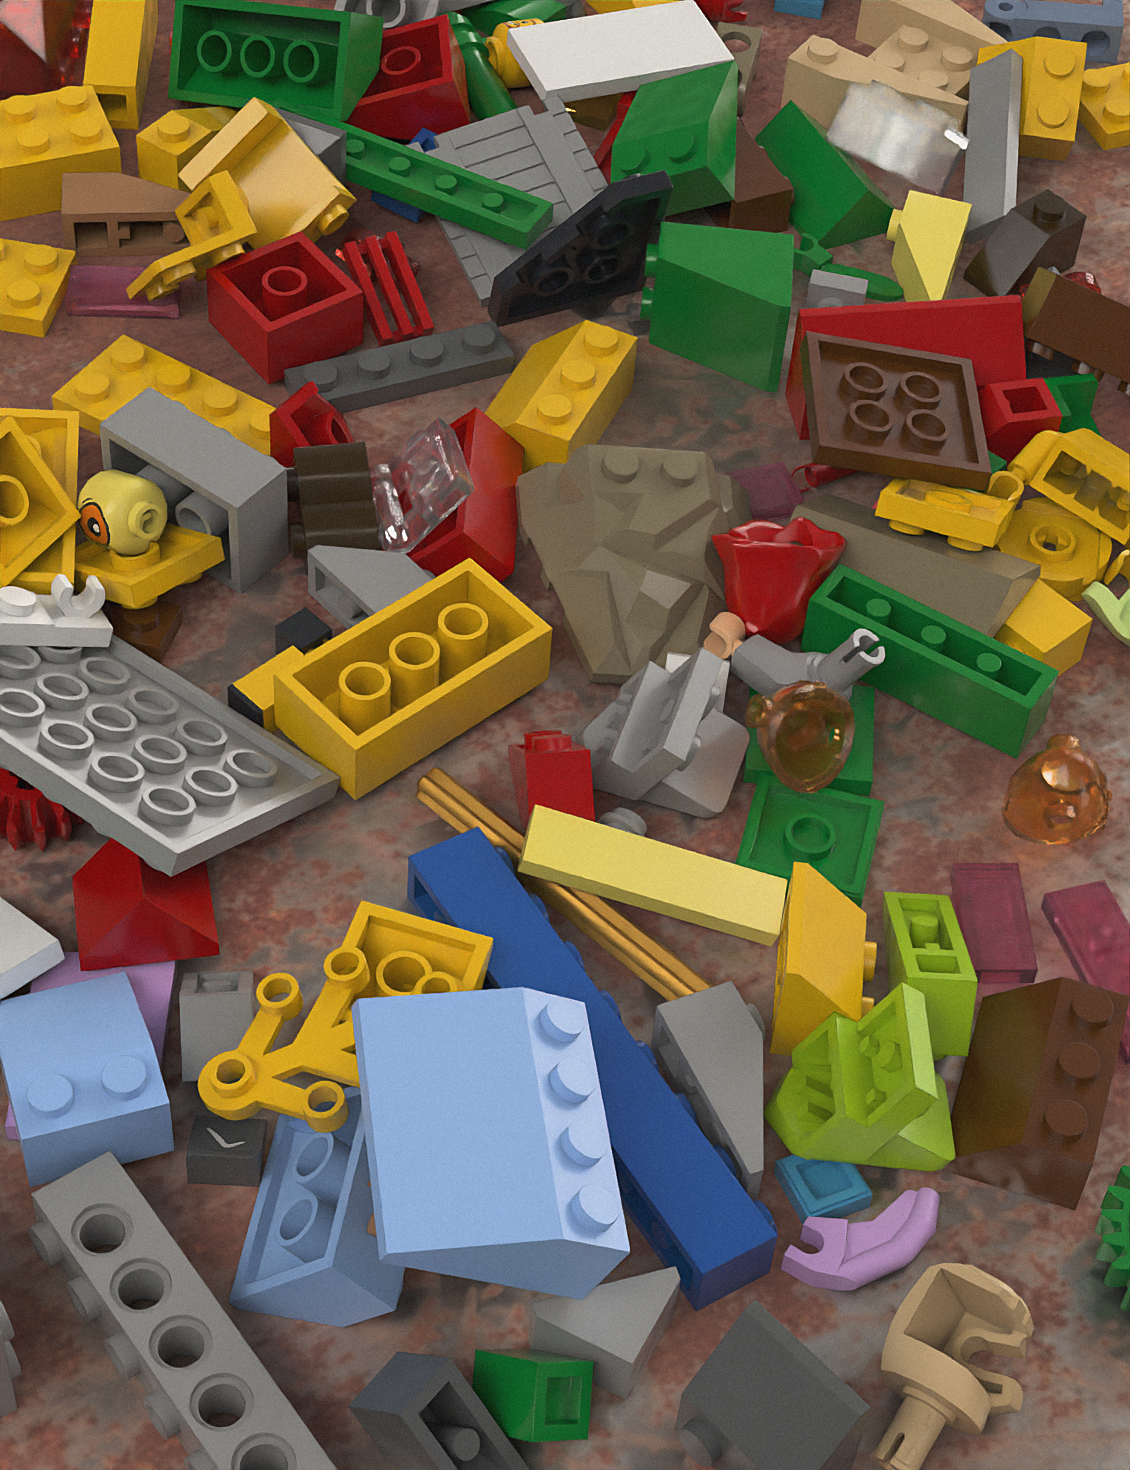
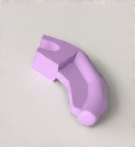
(864, 1250)

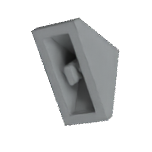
(612, 1326)

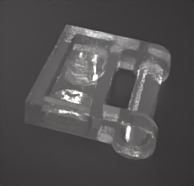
(435, 480)

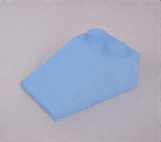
(82, 1077)

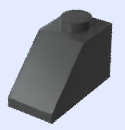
(431, 1418)

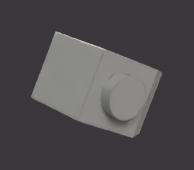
(360, 581)
(213, 1016)

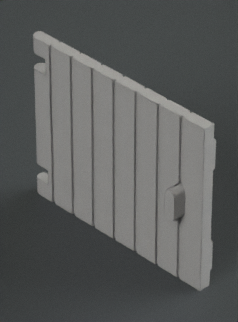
(526, 152)

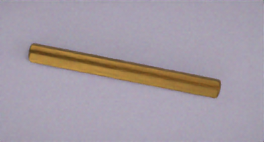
(585, 910)

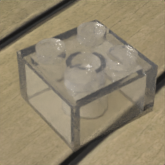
(900, 139)

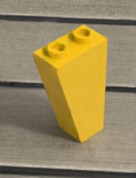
(121, 57)

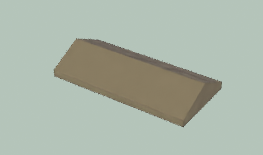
(960, 583)

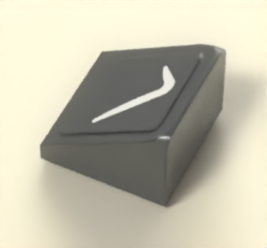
(226, 1151)

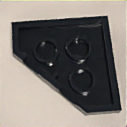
(589, 255)

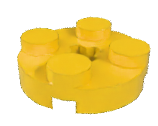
(1080, 548)

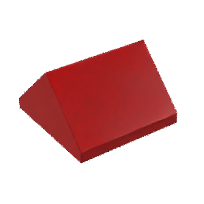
(140, 914)

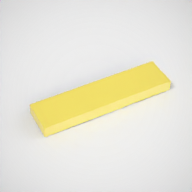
(653, 875)

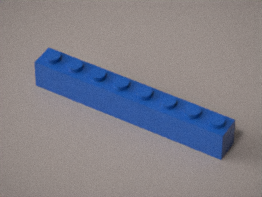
(666, 1170)

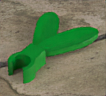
(813, 256)

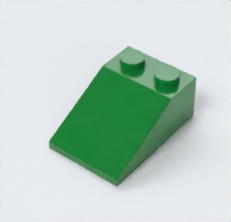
(688, 131)

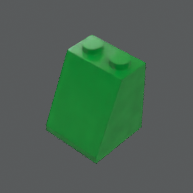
(721, 299)

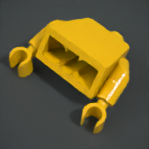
(1080, 475)

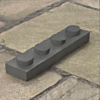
(407, 367)

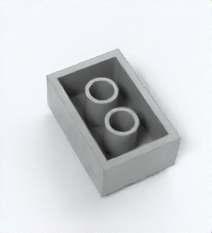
(207, 481)

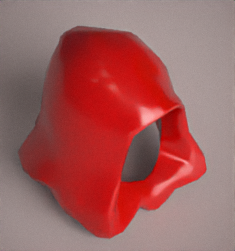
(772, 579)

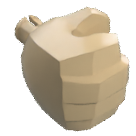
(927, 1354)

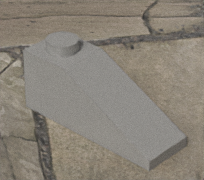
(715, 1059)

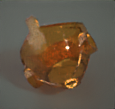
(795, 733)
(1057, 784)

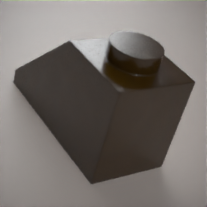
(1031, 235)

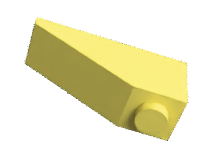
(927, 244)

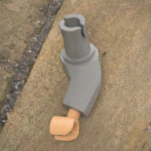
(771, 667)

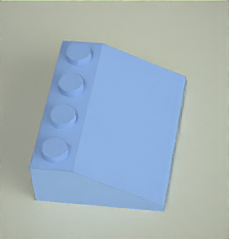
(489, 1139)

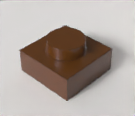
(148, 628)

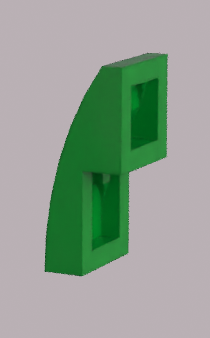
(492, 13)

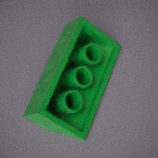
(269, 51)

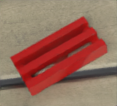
(393, 248)

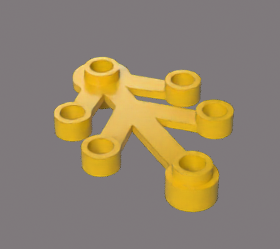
(318, 1049)

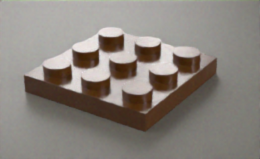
(893, 411)

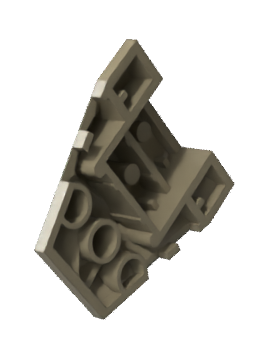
(631, 550)

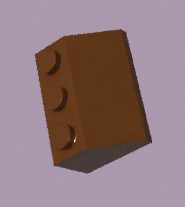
(1037, 1088)

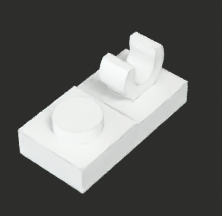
(55, 618)

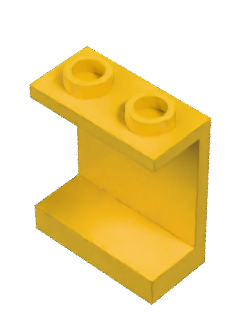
(278, 172)

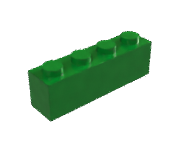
(934, 660)

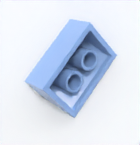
(308, 1229)

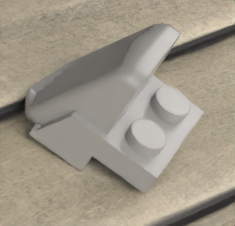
(668, 740)

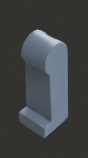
(1093, 24)

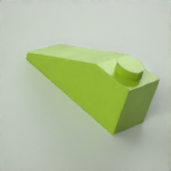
(931, 956)

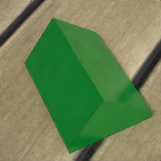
(831, 191)

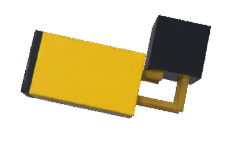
(254, 692)

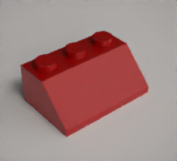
(488, 518)

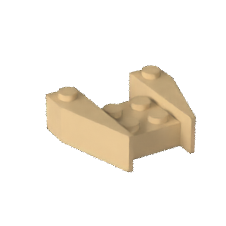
(920, 51)

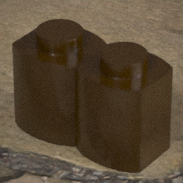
(331, 499)

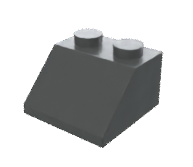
(769, 1404)

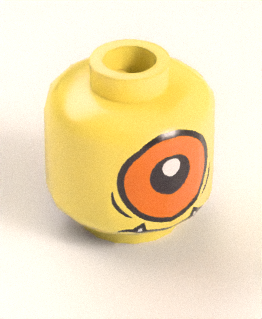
(121, 511)

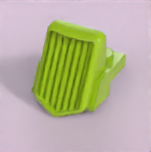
(867, 1091)

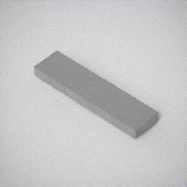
(993, 143)

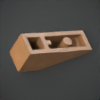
(120, 216)

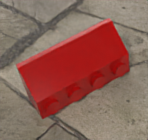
(970, 328)

